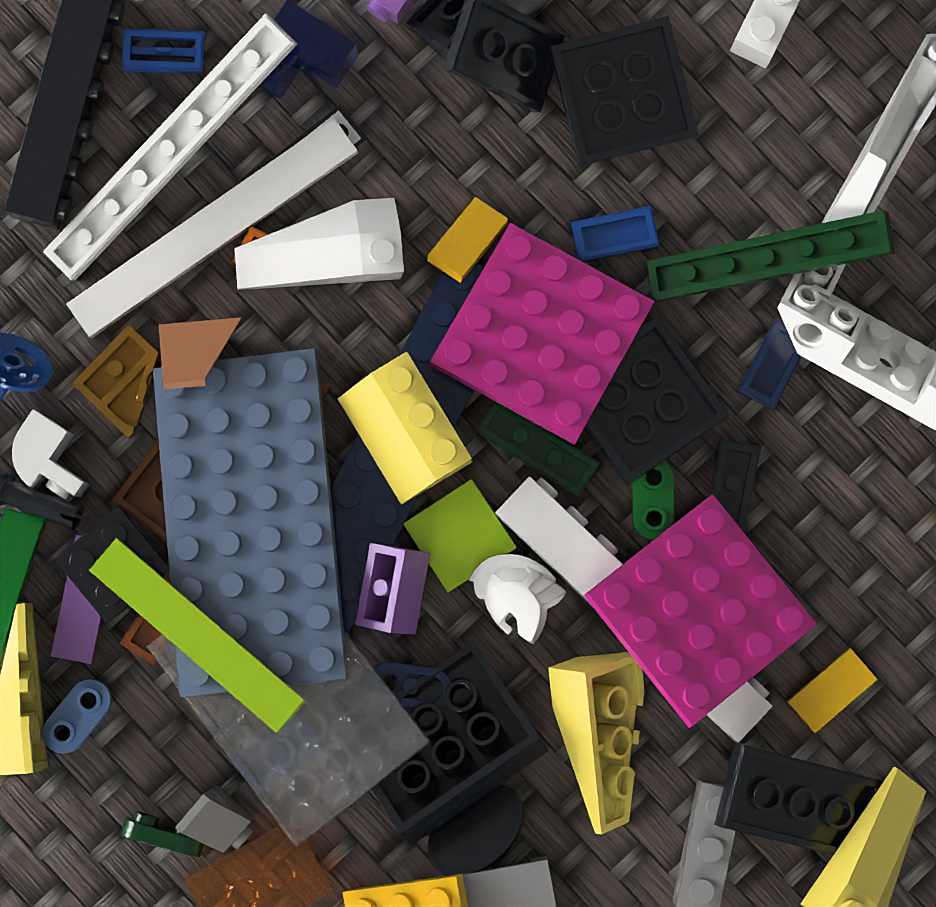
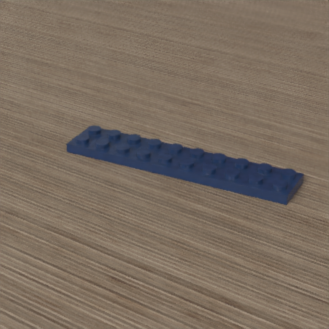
(360, 495)

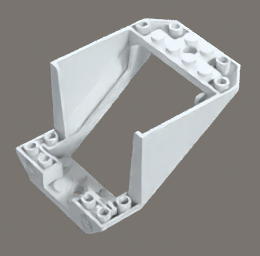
(832, 329)

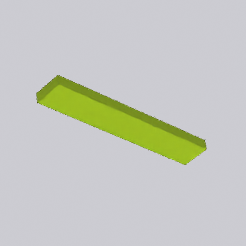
(198, 636)

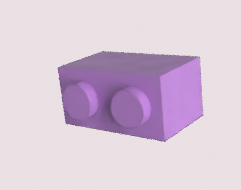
(392, 589)

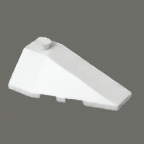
(337, 246)

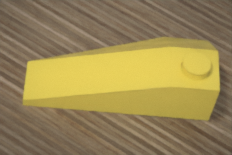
(21, 699)
(596, 716)
(873, 851)

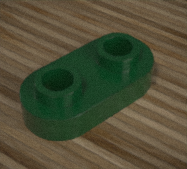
(146, 829)

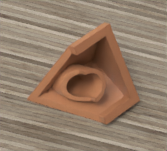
(192, 349)

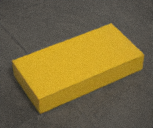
(467, 239)
(831, 690)

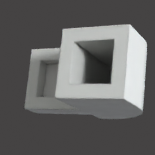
(36, 452)

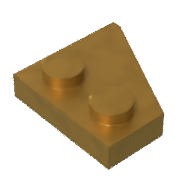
(120, 380)

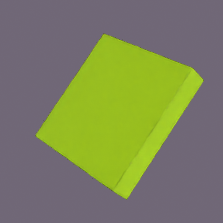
(459, 534)

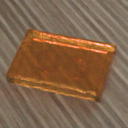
(262, 875)

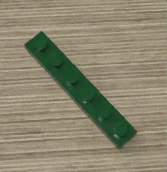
(771, 256)

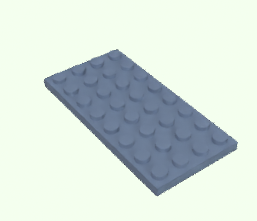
(254, 514)

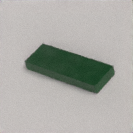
(538, 448)

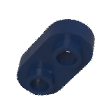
(407, 678)

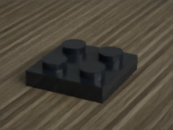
(87, 550)

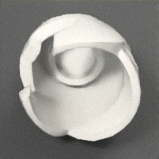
(519, 589)

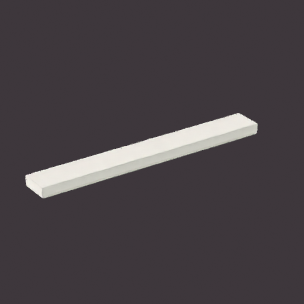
(170, 147)
(212, 228)

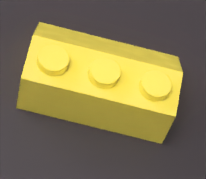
(404, 428)

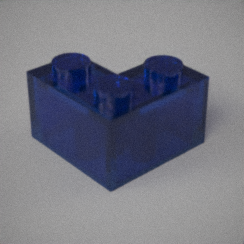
(318, 50)

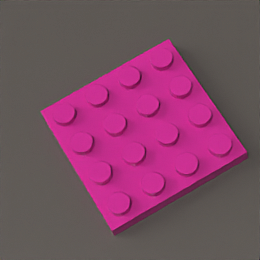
(542, 333)
(700, 610)

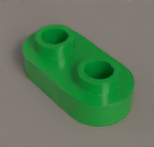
(653, 498)

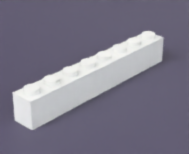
(584, 562)

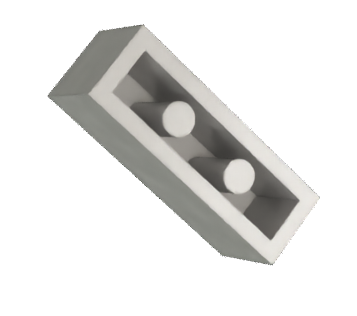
(704, 852)

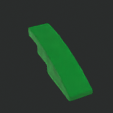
(18, 544)

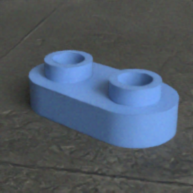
(77, 716)

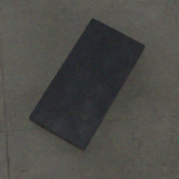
(792, 799)

